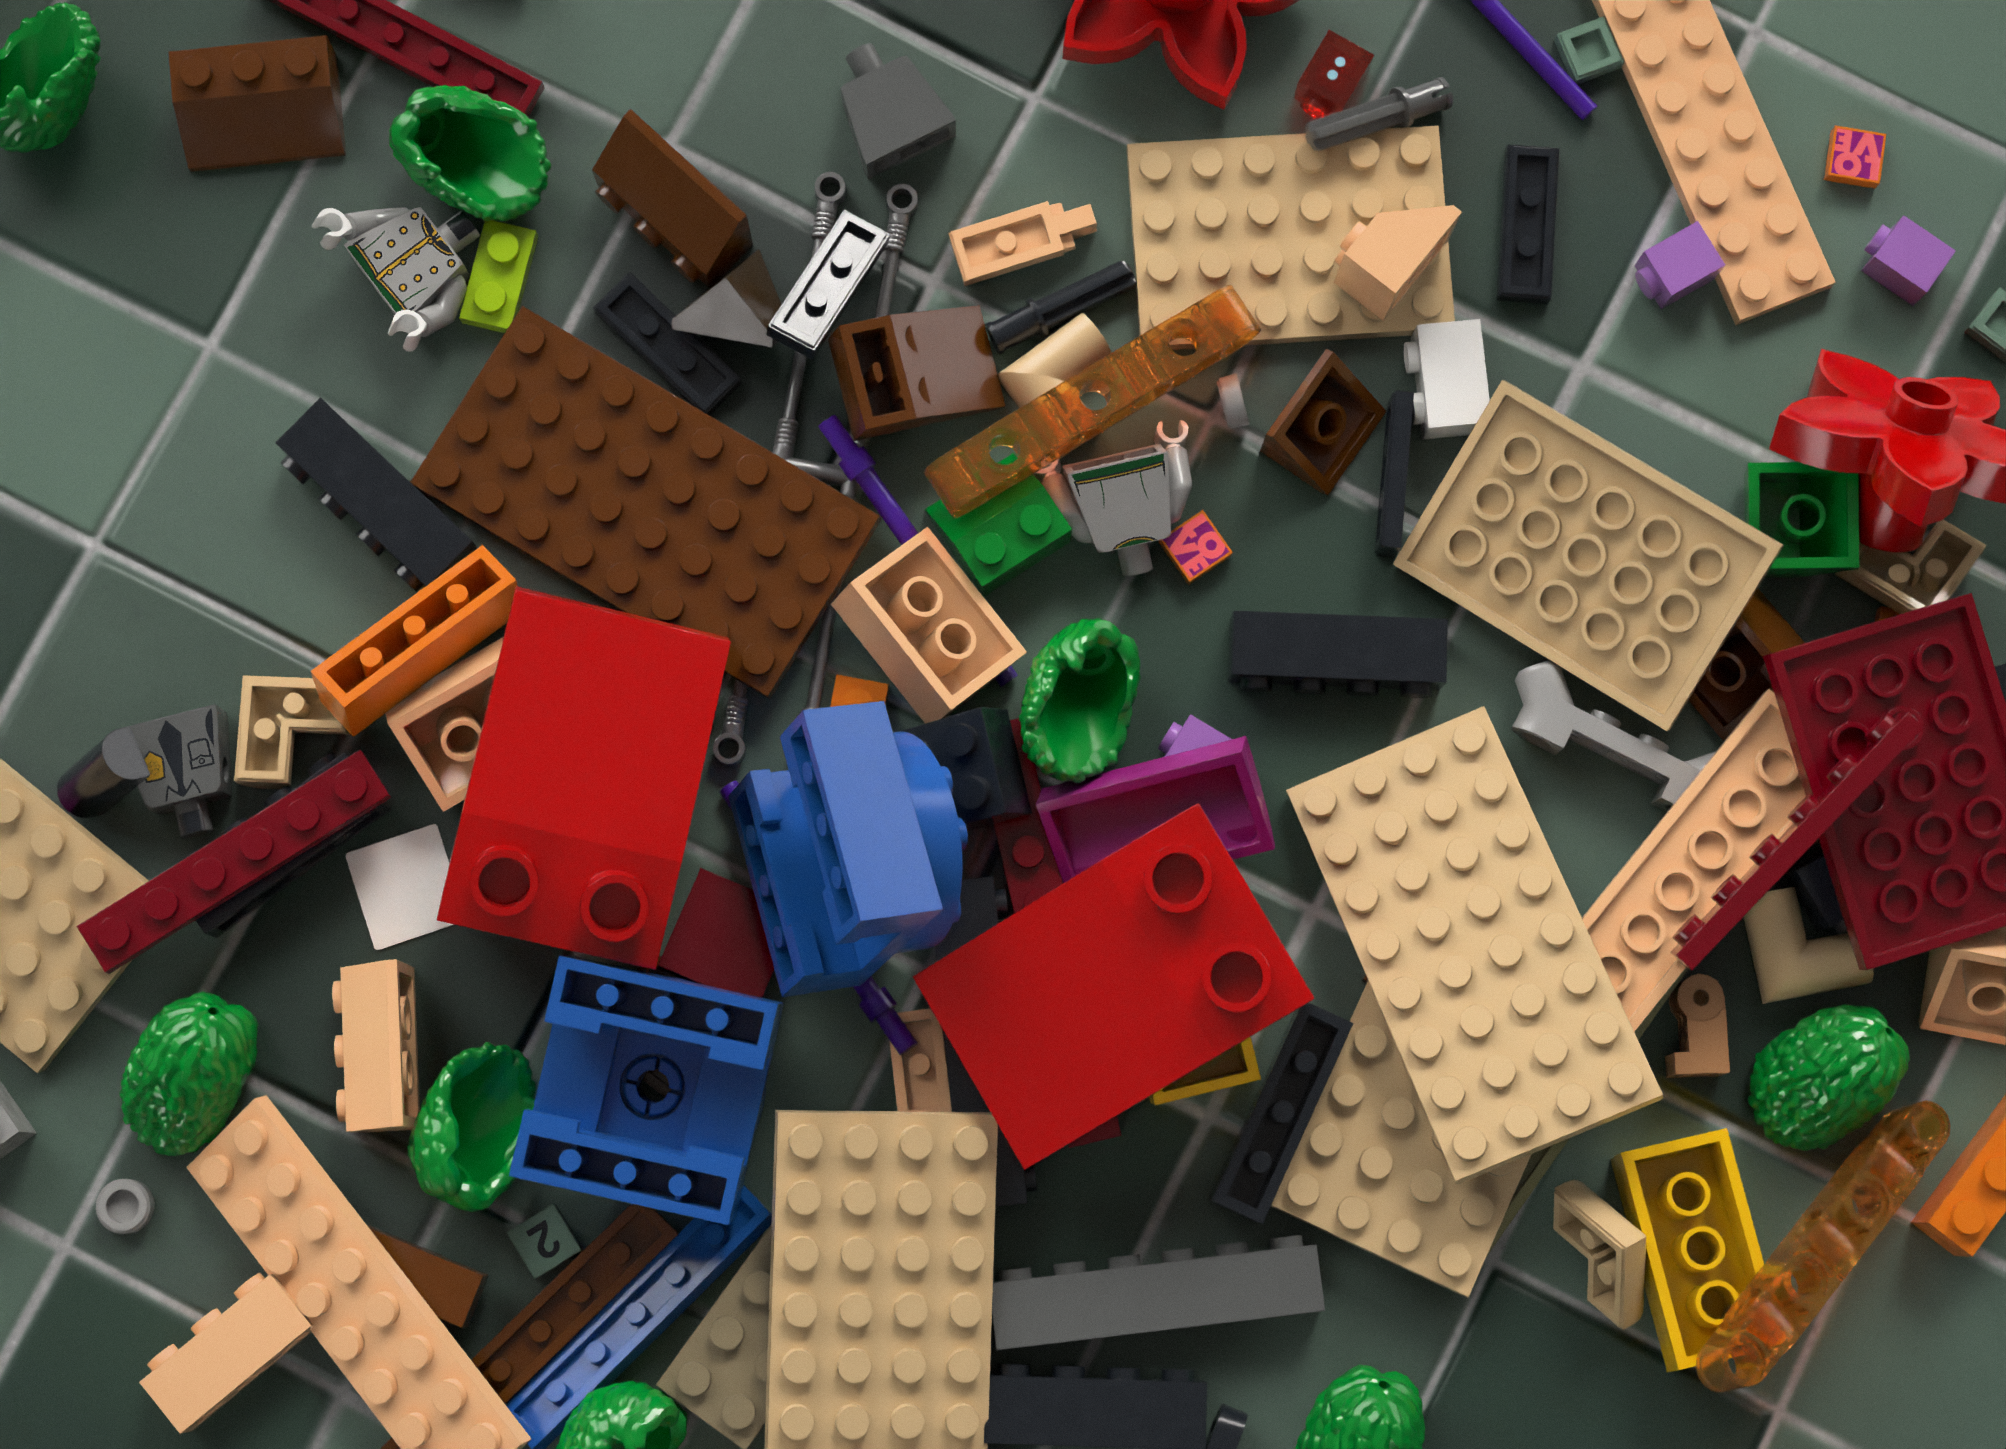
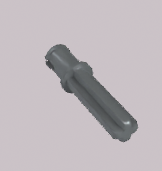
(1379, 114)

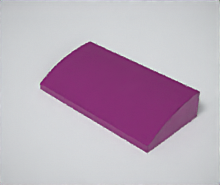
(1123, 804)

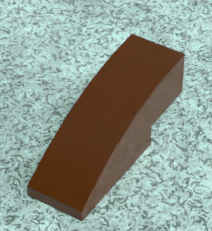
(444, 1284)

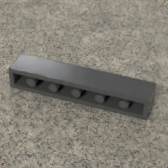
(1157, 1295)

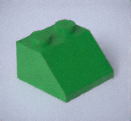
(1807, 512)
(1003, 533)

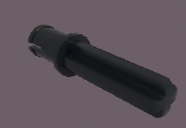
(1060, 306)

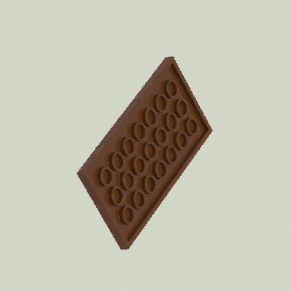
(645, 499)

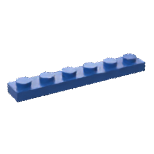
(635, 1319)

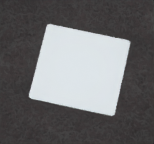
(401, 885)

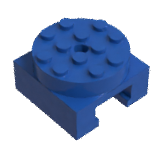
(850, 847)
(597, 1126)

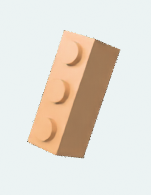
(225, 1352)

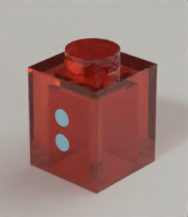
(1332, 76)

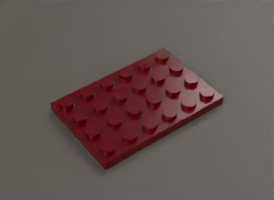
(1927, 839)

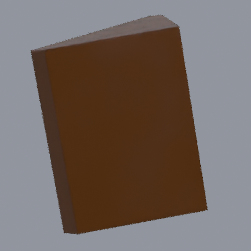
(1323, 424)

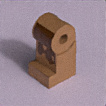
(1702, 1029)

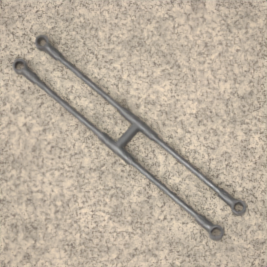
(787, 432)

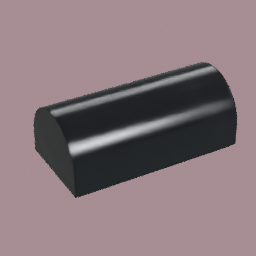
(103, 775)

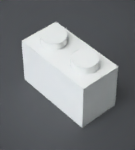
(1448, 377)

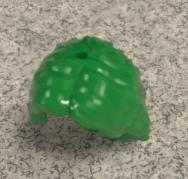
(46, 77)
(471, 151)
(1080, 700)
(188, 1072)
(1826, 1076)
(471, 1126)
(1365, 1413)
(625, 1418)

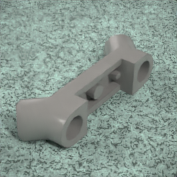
(1552, 719)

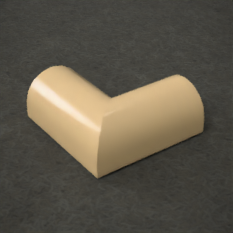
(1054, 361)
(1919, 579)
(268, 719)
(1788, 962)
(1612, 1247)

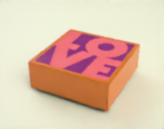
(1855, 157)
(1196, 547)

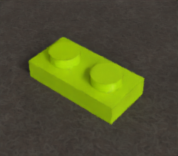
(498, 276)

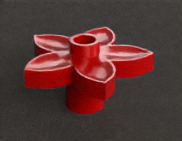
(1197, 37)
(1905, 439)

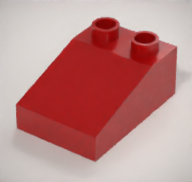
(584, 779)
(1113, 986)

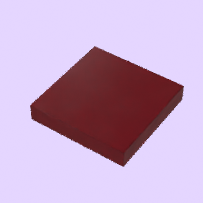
(720, 938)

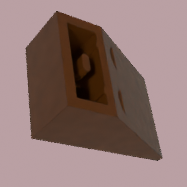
(915, 370)

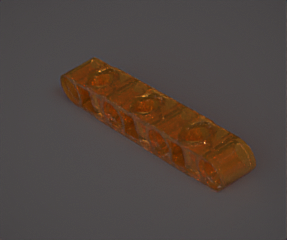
(1061, 423)
(1823, 1247)

